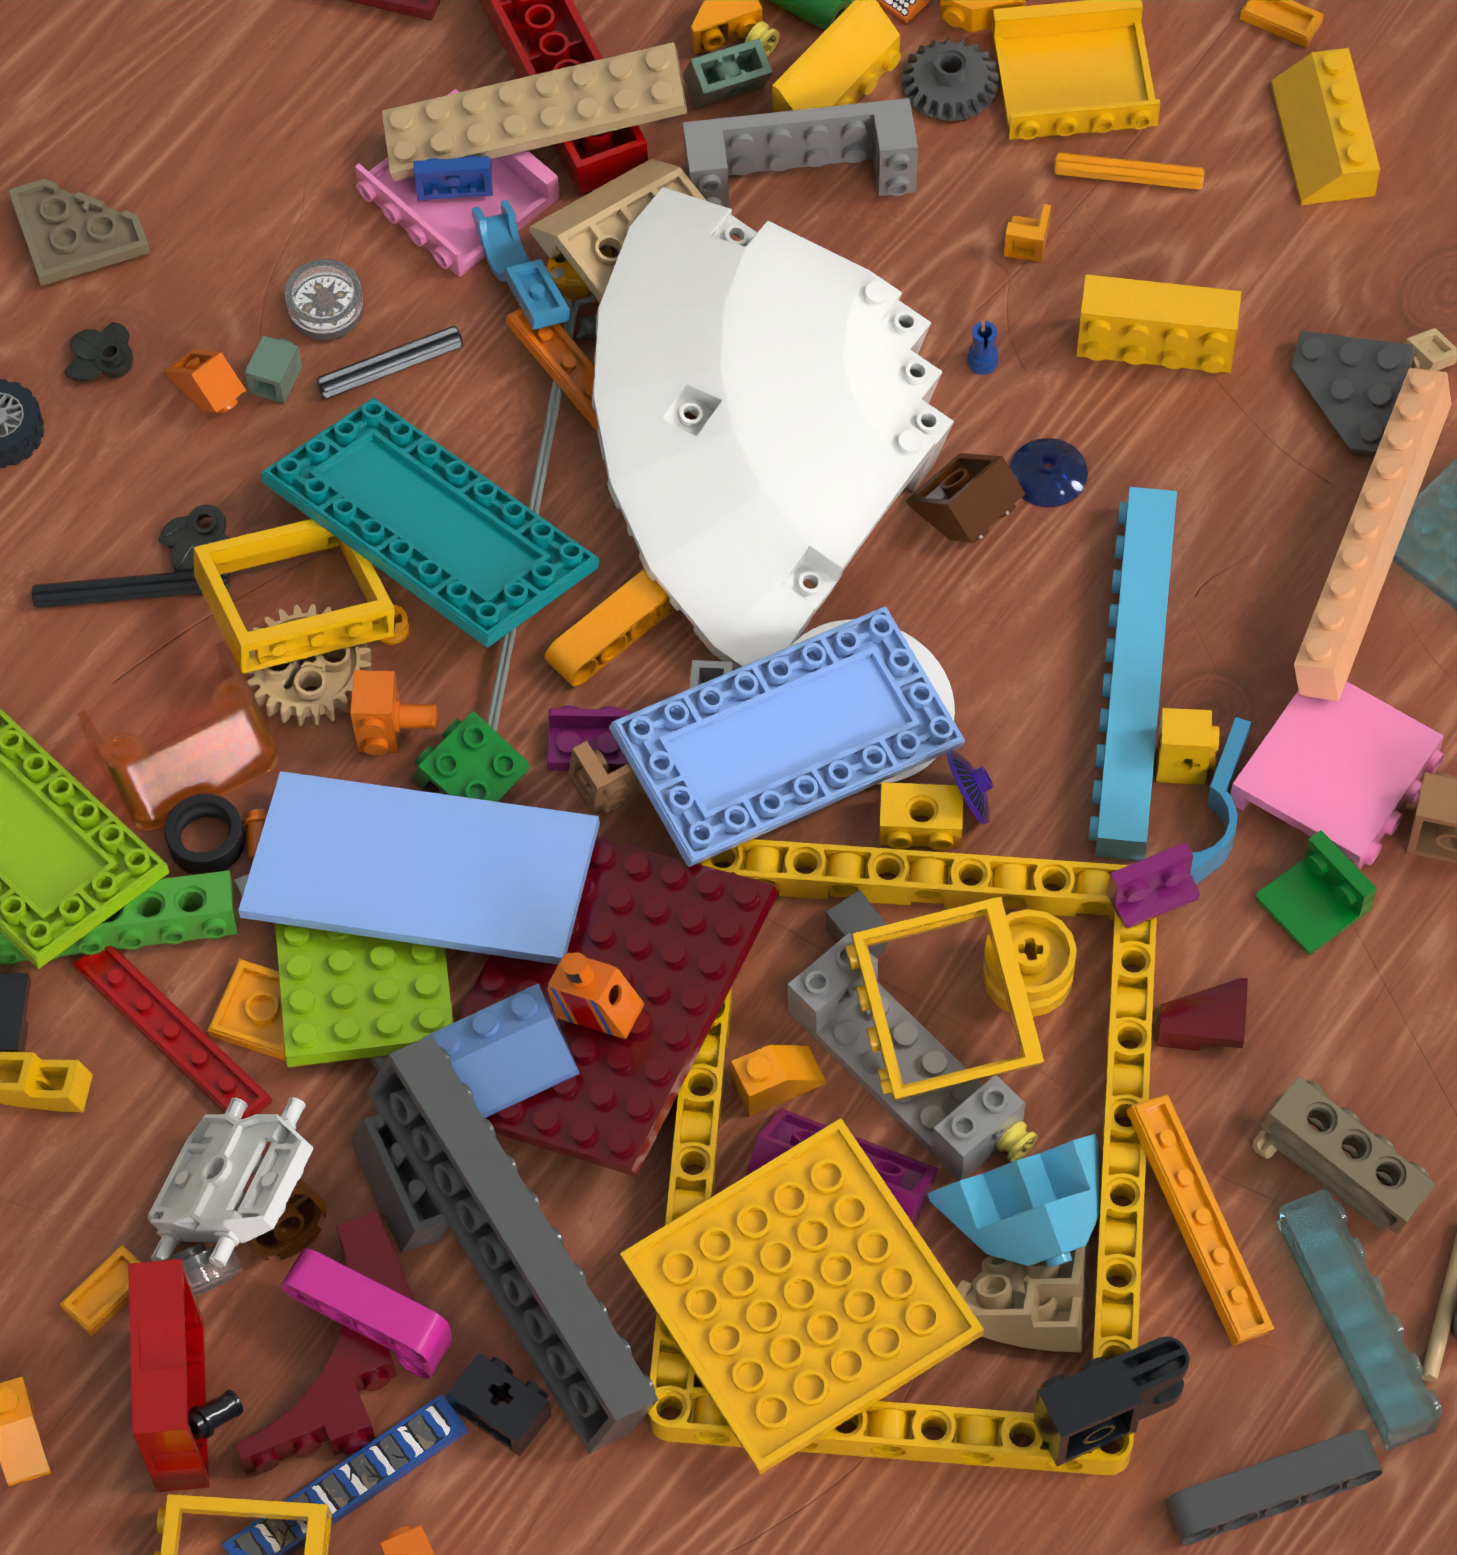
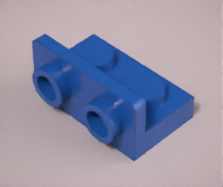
(453, 177)

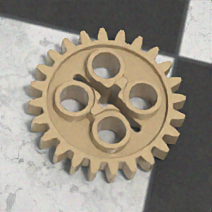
(331, 679)

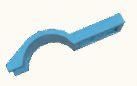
(509, 263)
(1222, 803)

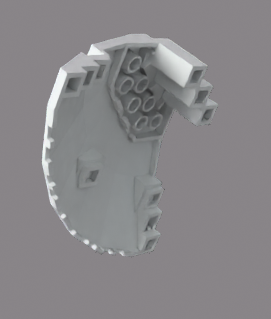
(800, 407)

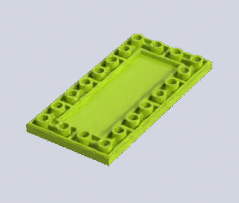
(60, 852)

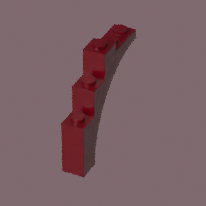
(333, 1403)

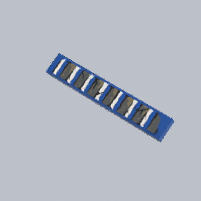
(357, 1478)

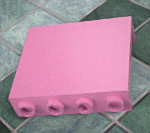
(448, 223)
(1340, 769)

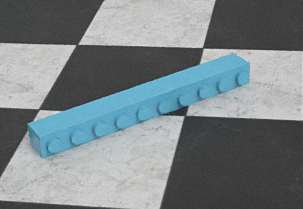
(1135, 675)

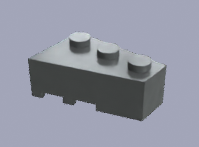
(397, 1187)

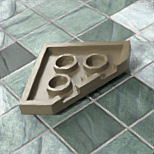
(73, 232)

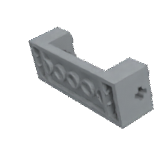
(804, 139)
(953, 1123)

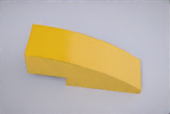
(42, 1083)

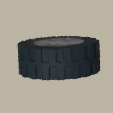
(19, 423)

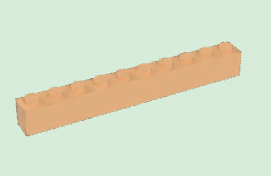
(1372, 535)

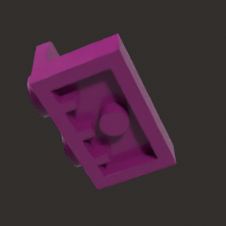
(573, 726)
(1153, 886)

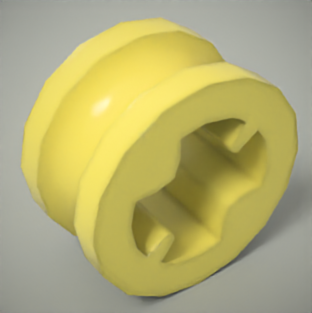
(768, 37)
(1017, 1141)

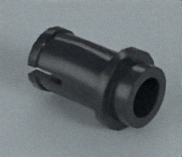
(214, 1414)

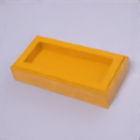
(1283, 19)
(101, 1293)

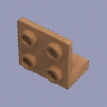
(596, 787)

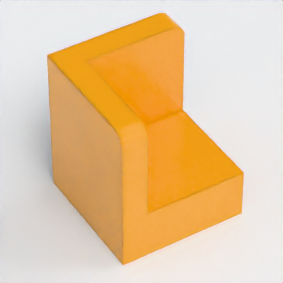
(1027, 236)

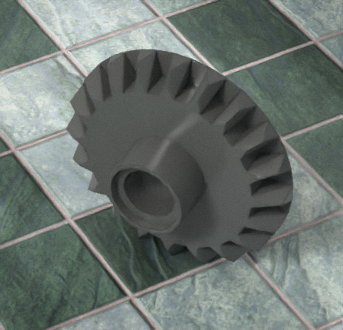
(950, 80)

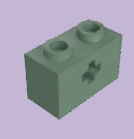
(727, 73)

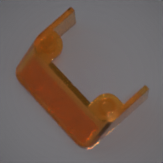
(202, 760)

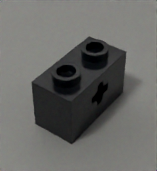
(510, 1423)

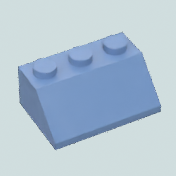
(508, 1050)

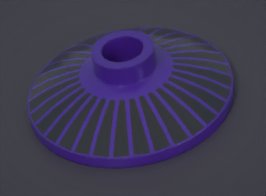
(972, 784)

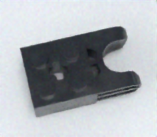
(1109, 1398)

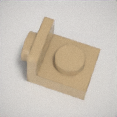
(1432, 350)

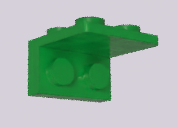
(1318, 895)

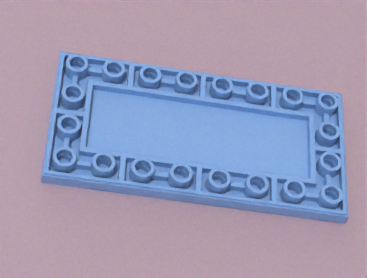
(786, 735)
(420, 867)

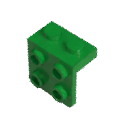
(471, 762)

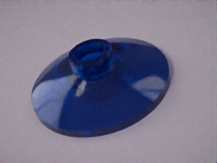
(1049, 485)

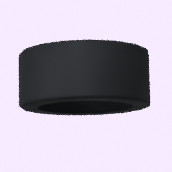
(192, 809)

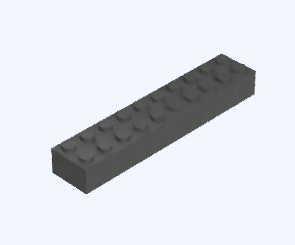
(512, 1244)

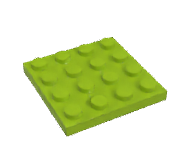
(357, 994)

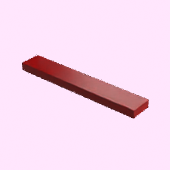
(170, 1031)

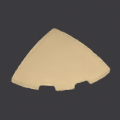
(1031, 1303)

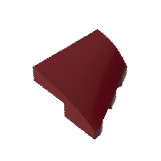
(1206, 1017)

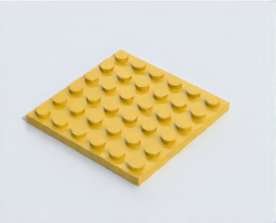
(801, 1295)

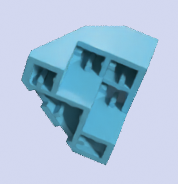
(1030, 1206)

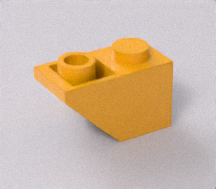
(723, 23)

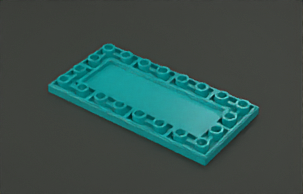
(430, 521)

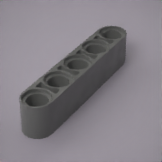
(1273, 1487)

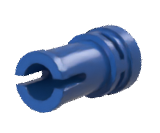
(983, 351)

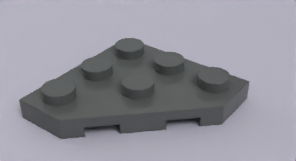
(1353, 383)

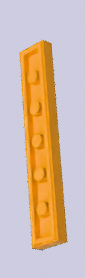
(1200, 1220)

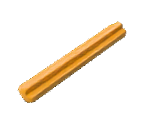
(1129, 171)

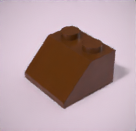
(968, 496)

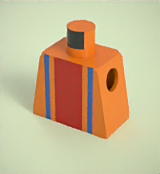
(593, 995)

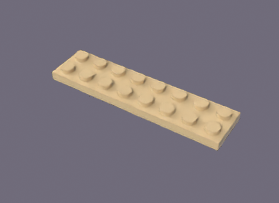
(537, 110)

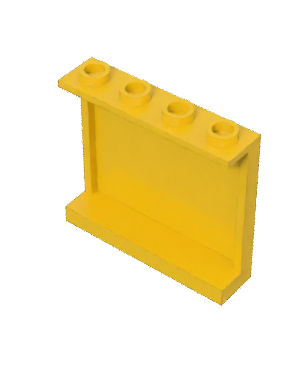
(1073, 68)

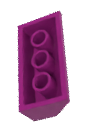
(904, 1176)

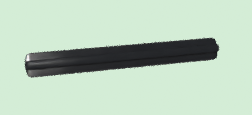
(117, 589)

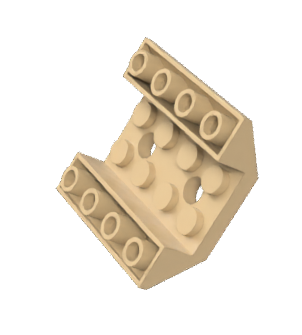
(605, 219)

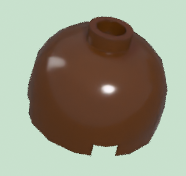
(295, 1227)

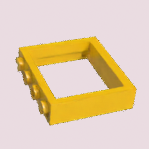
(298, 637)
(1010, 976)
(170, 1518)

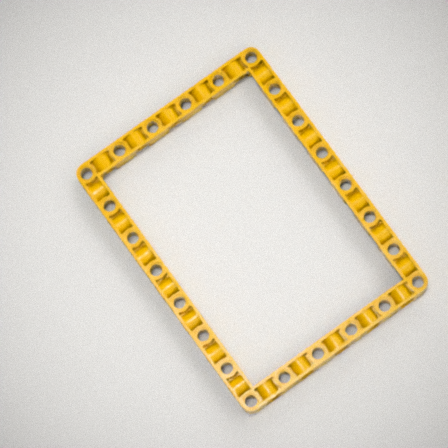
(896, 1428)

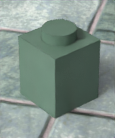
(273, 369)

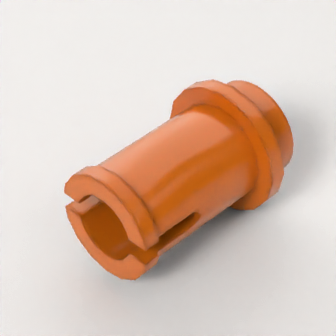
(254, 825)

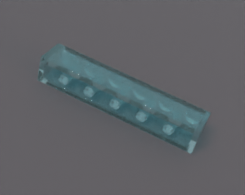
(1359, 1319)

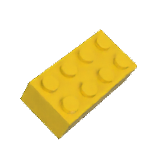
(1158, 324)

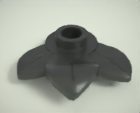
(100, 353)
(185, 534)

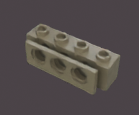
(1350, 1179)

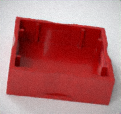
(167, 1374)

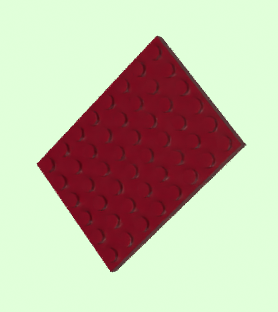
(680, 947)

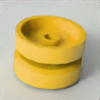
(1045, 960)

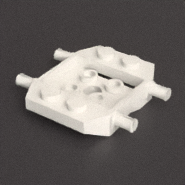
(212, 1172)

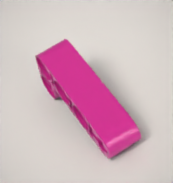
(371, 1309)

